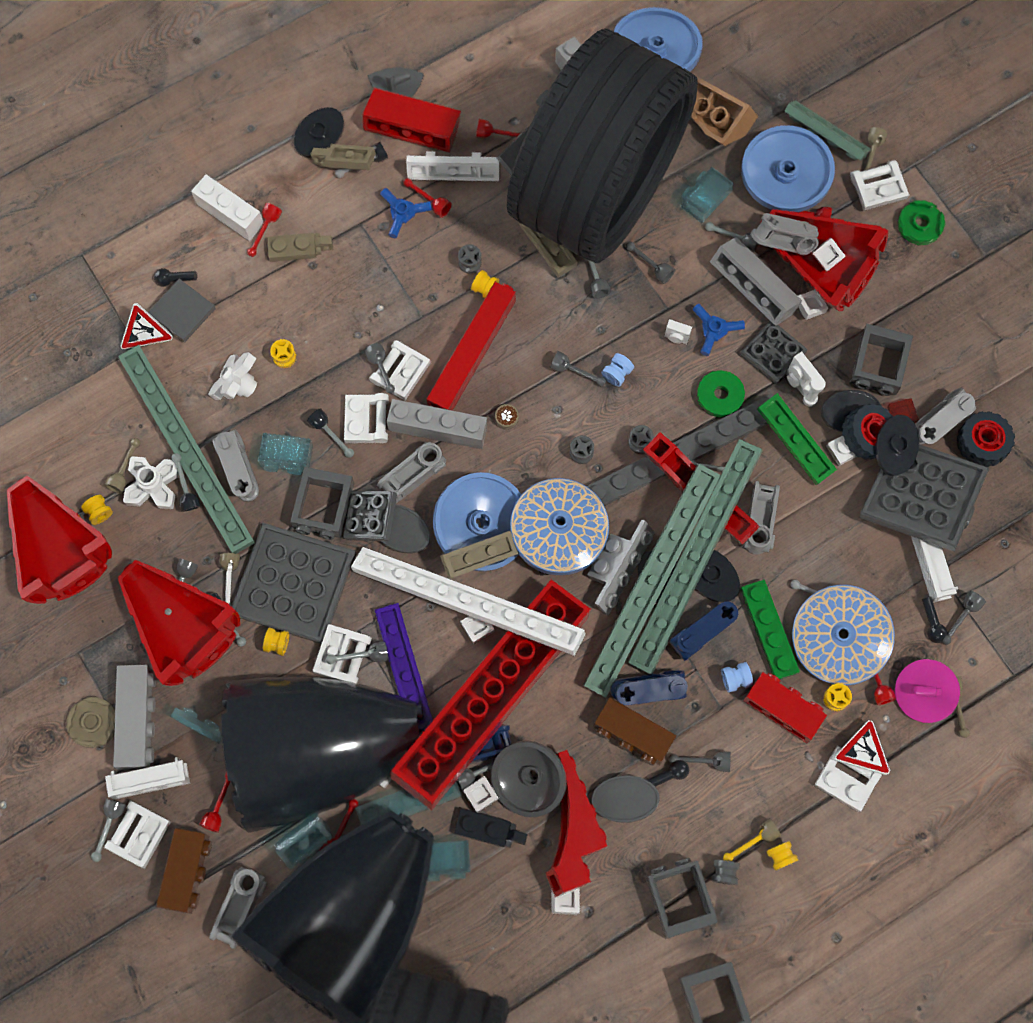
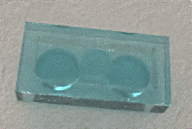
(207, 729)

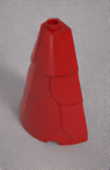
(850, 275)
(52, 545)
(190, 636)

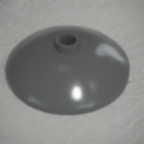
(518, 788)

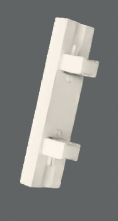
(453, 168)

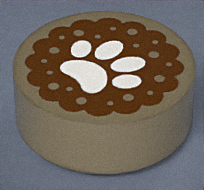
(506, 416)

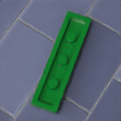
(796, 439)
(769, 630)

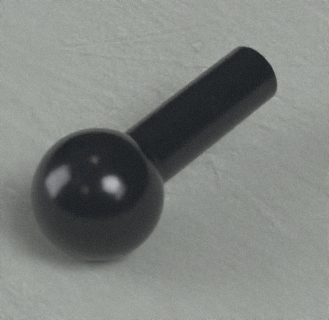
(164, 277)
(936, 631)
(678, 770)

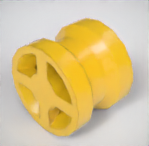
(483, 283)
(280, 348)
(96, 509)
(276, 641)
(841, 693)
(782, 855)

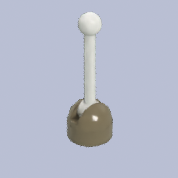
(229, 563)

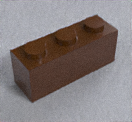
(634, 732)
(184, 871)

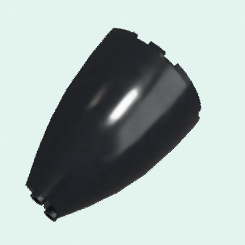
(309, 744)
(344, 917)

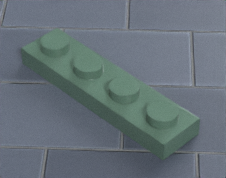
(820, 126)

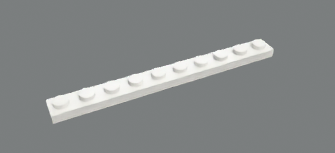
(469, 601)

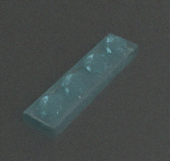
(399, 803)

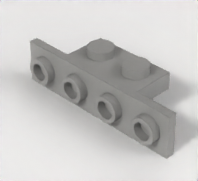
(618, 563)

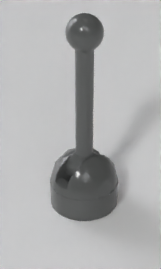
(662, 271)
(378, 359)
(562, 362)
(972, 602)
(720, 761)

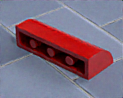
(411, 120)

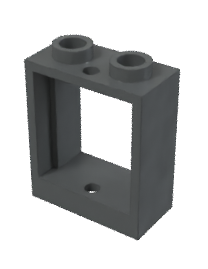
(887, 339)
(325, 479)
(681, 867)
(707, 975)

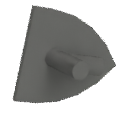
(397, 80)

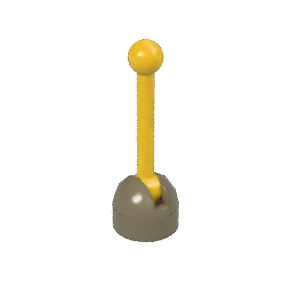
(767, 832)

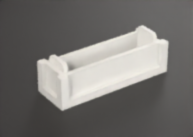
(934, 570)
(147, 779)

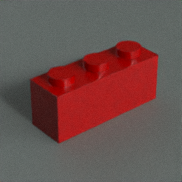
(785, 707)

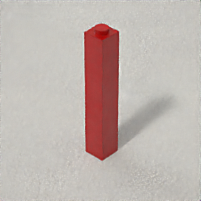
(472, 347)

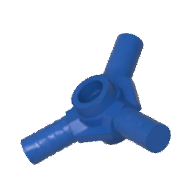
(402, 211)
(714, 328)

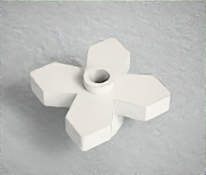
(235, 378)
(151, 482)

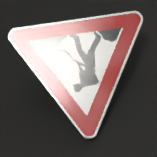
(143, 329)
(864, 751)

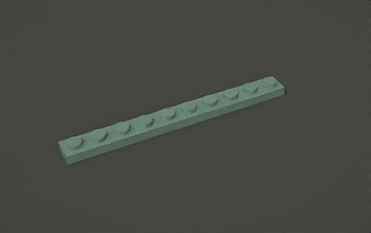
(183, 443)
(695, 556)
(651, 580)

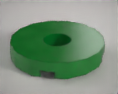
(912, 231)
(720, 380)

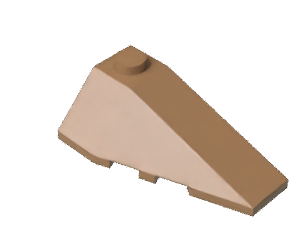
(721, 114)

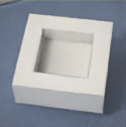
(828, 254)
(812, 304)
(677, 332)
(840, 451)
(476, 628)
(480, 794)
(566, 903)

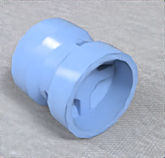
(617, 370)
(734, 677)

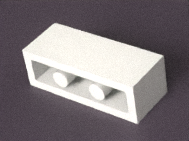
(227, 207)

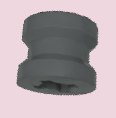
(470, 253)
(641, 433)
(581, 444)
(725, 872)

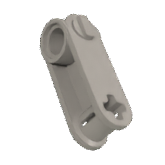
(786, 234)
(945, 416)
(236, 465)
(413, 471)
(763, 512)
(237, 905)

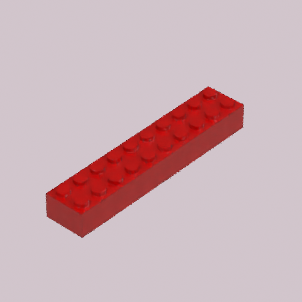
(483, 703)

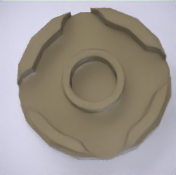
(91, 722)

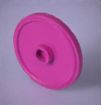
(927, 691)

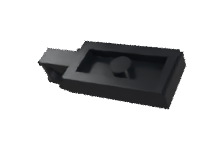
(488, 829)

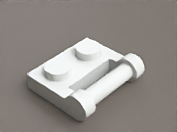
(881, 191)
(407, 372)
(803, 373)
(358, 418)
(337, 642)
(843, 786)
(144, 838)

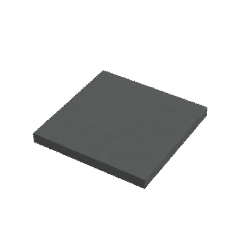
(928, 499)
(293, 583)

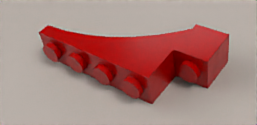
(680, 469)
(578, 834)

